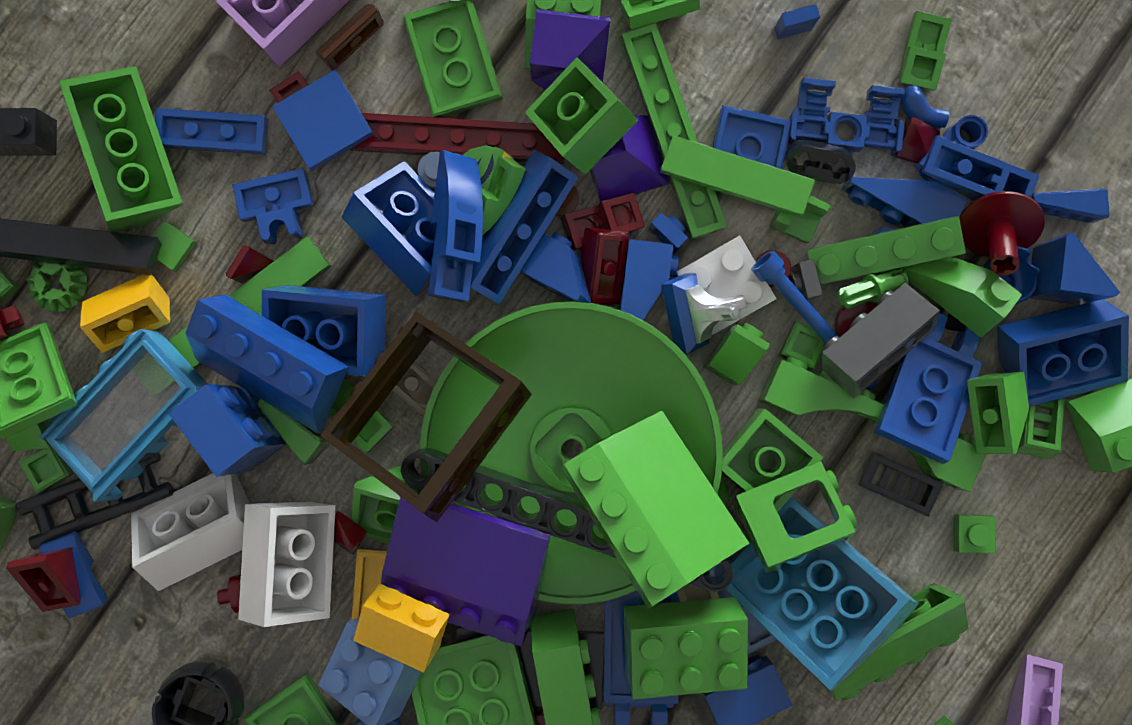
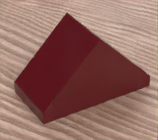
(48, 578)

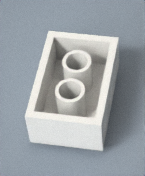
(286, 563)

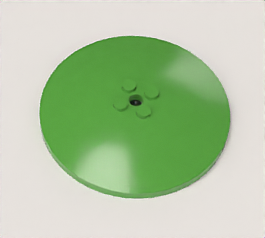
(588, 379)

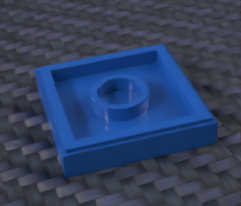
(323, 120)
(752, 135)

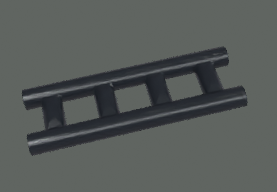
(82, 518)

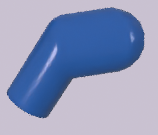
(916, 106)

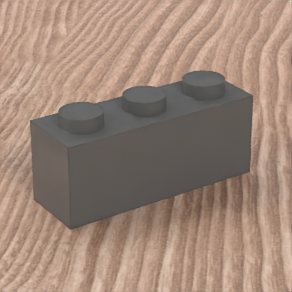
(879, 339)

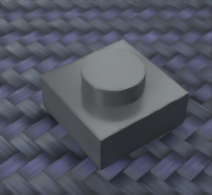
(806, 279)

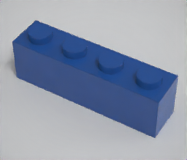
(521, 226)

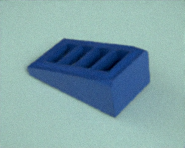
(1078, 205)

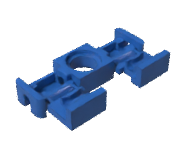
(875, 133)

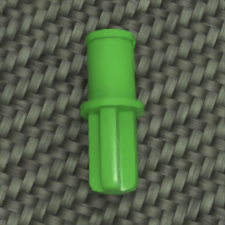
(871, 288)

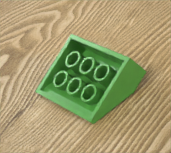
(654, 507)

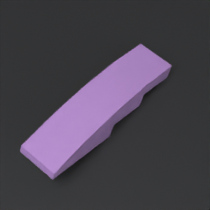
(1036, 693)

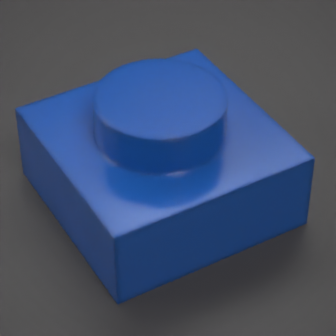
(669, 230)

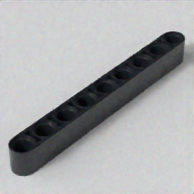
(544, 520)

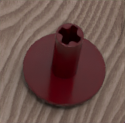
(999, 224)

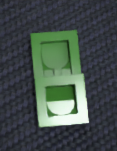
(924, 50)
(501, 190)

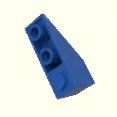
(905, 200)

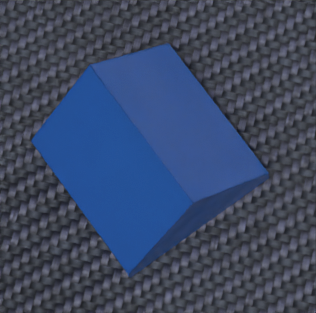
(1069, 273)

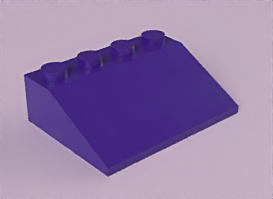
(469, 567)

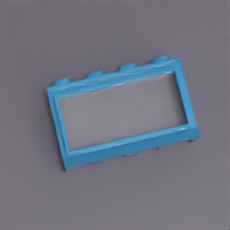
(123, 413)

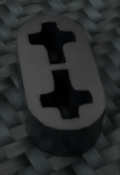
(821, 153)

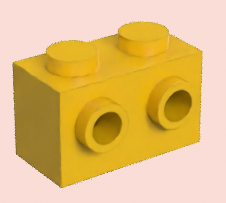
(124, 310)
(401, 627)

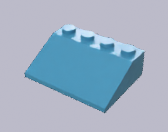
(823, 605)

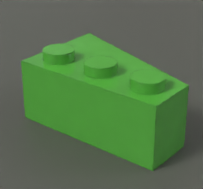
(560, 670)

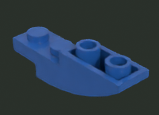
(459, 226)

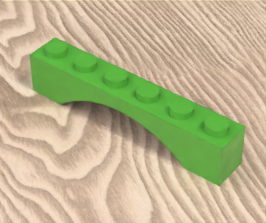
(801, 392)

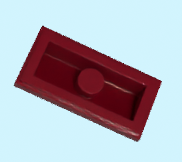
(604, 264)

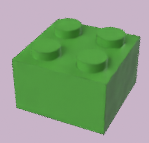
(581, 116)
(764, 452)

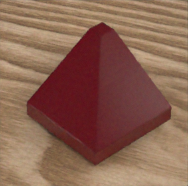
(916, 140)
(247, 264)
(348, 533)

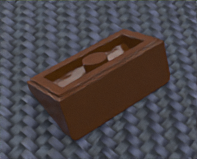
(350, 36)

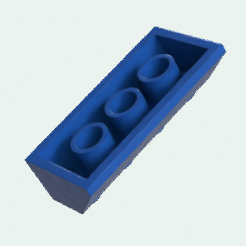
(265, 359)

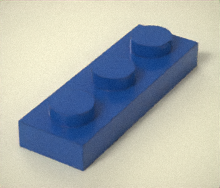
(212, 131)

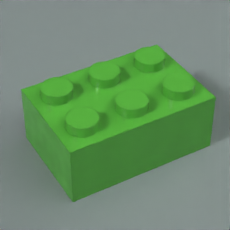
(685, 647)

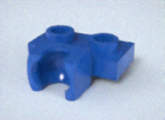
(274, 202)

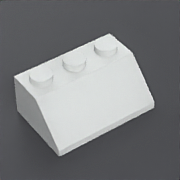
(188, 530)

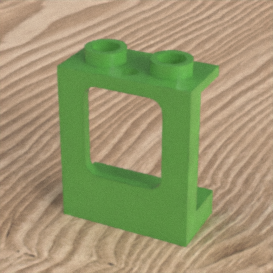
(767, 530)

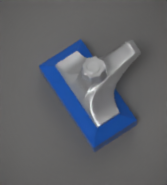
(694, 312)

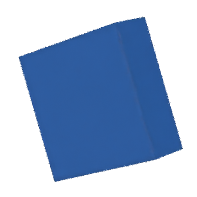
(797, 21)

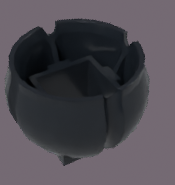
(178, 688)

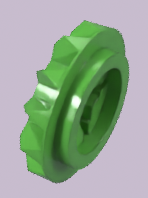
(57, 300)

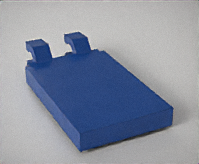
(931, 394)
(615, 684)

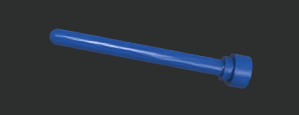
(771, 269)

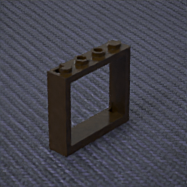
(470, 449)

